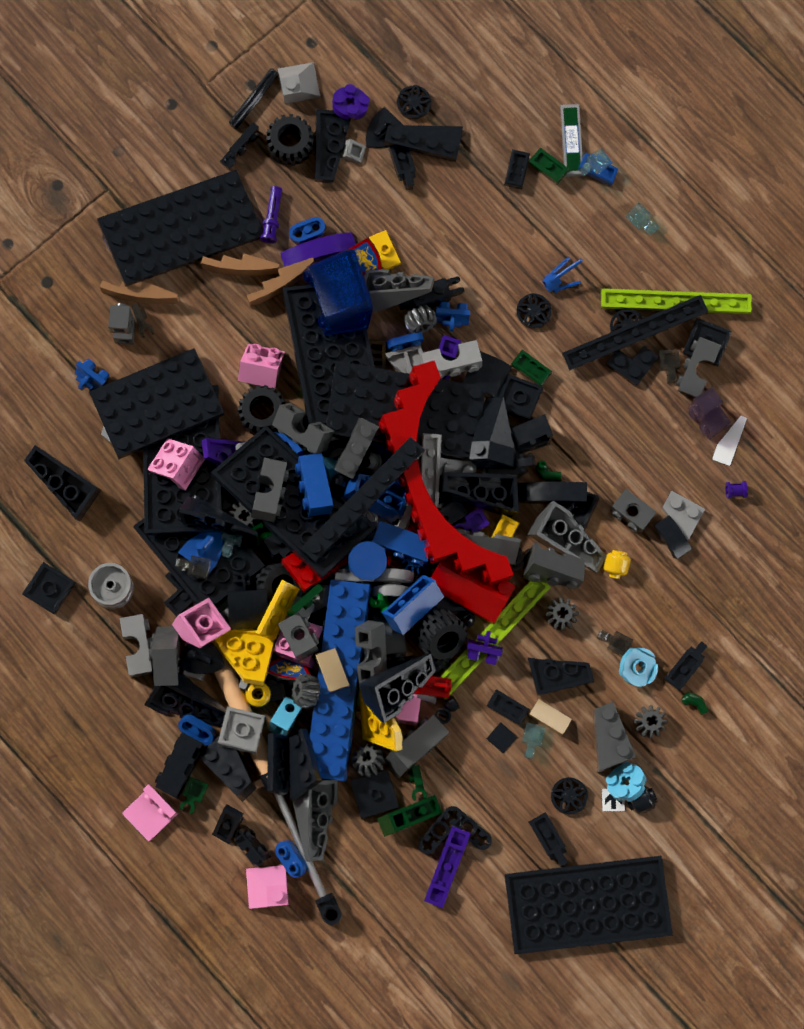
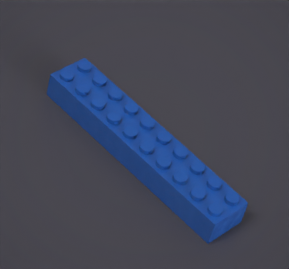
(336, 710)

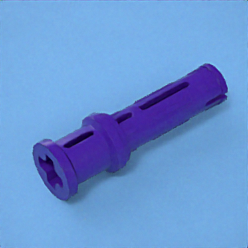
(268, 223)

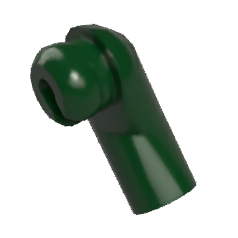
(545, 472)
(697, 700)

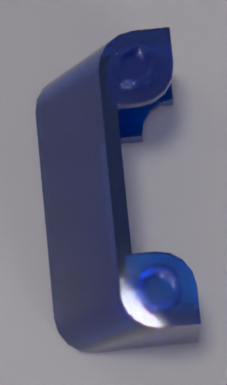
(340, 293)

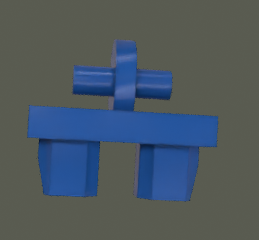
(452, 317)
(88, 377)

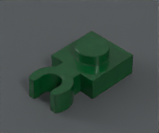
(194, 792)

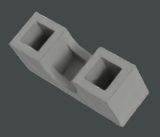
(468, 359)
(136, 628)

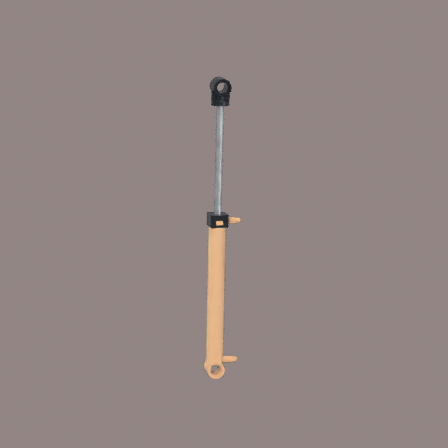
(236, 699)

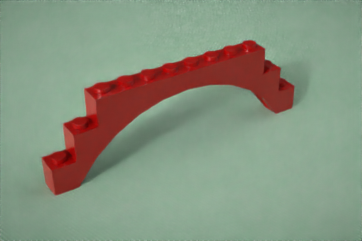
(439, 536)

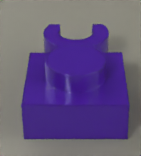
(474, 521)

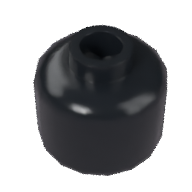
(645, 802)

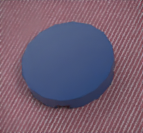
(367, 560)

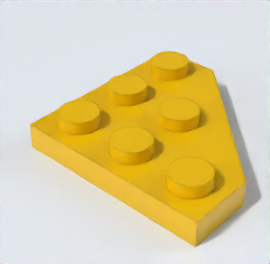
(247, 654)
(379, 733)

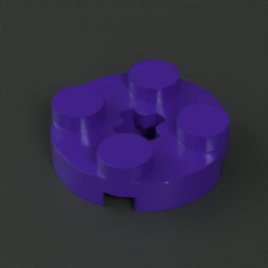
(352, 94)

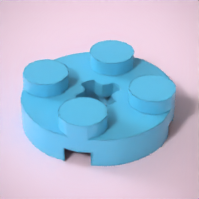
(628, 667)
(622, 773)

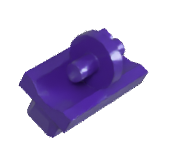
(475, 647)

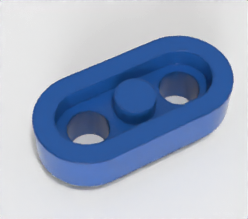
(306, 230)
(405, 341)
(197, 730)
(290, 858)

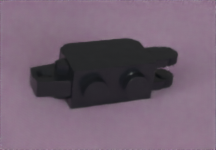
(439, 292)

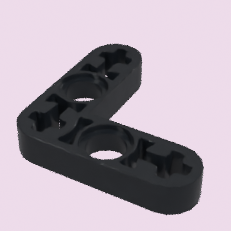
(462, 818)

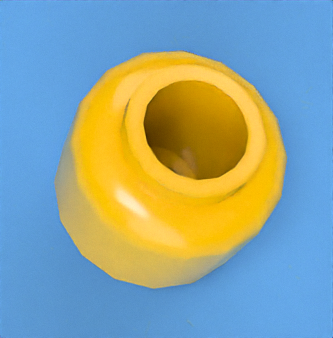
(617, 564)
(250, 693)

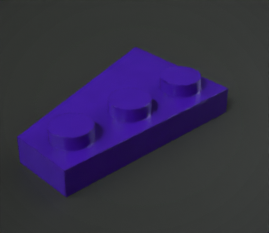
(218, 450)

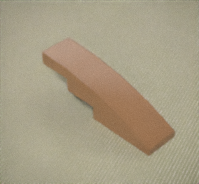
(246, 267)
(287, 277)
(145, 294)

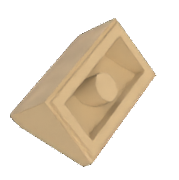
(332, 670)
(550, 717)

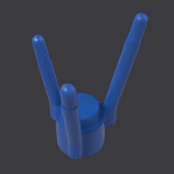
(553, 280)

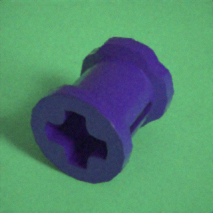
(736, 489)

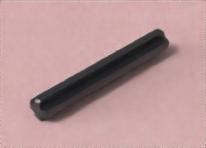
(253, 98)

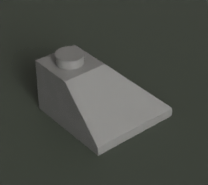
(299, 83)

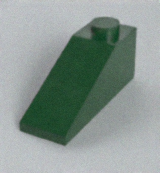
(409, 815)

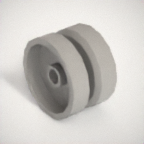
(392, 583)
(117, 595)

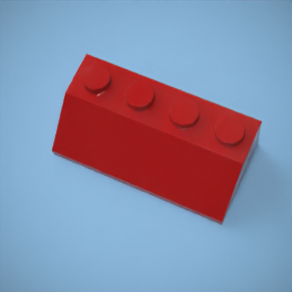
(471, 590)

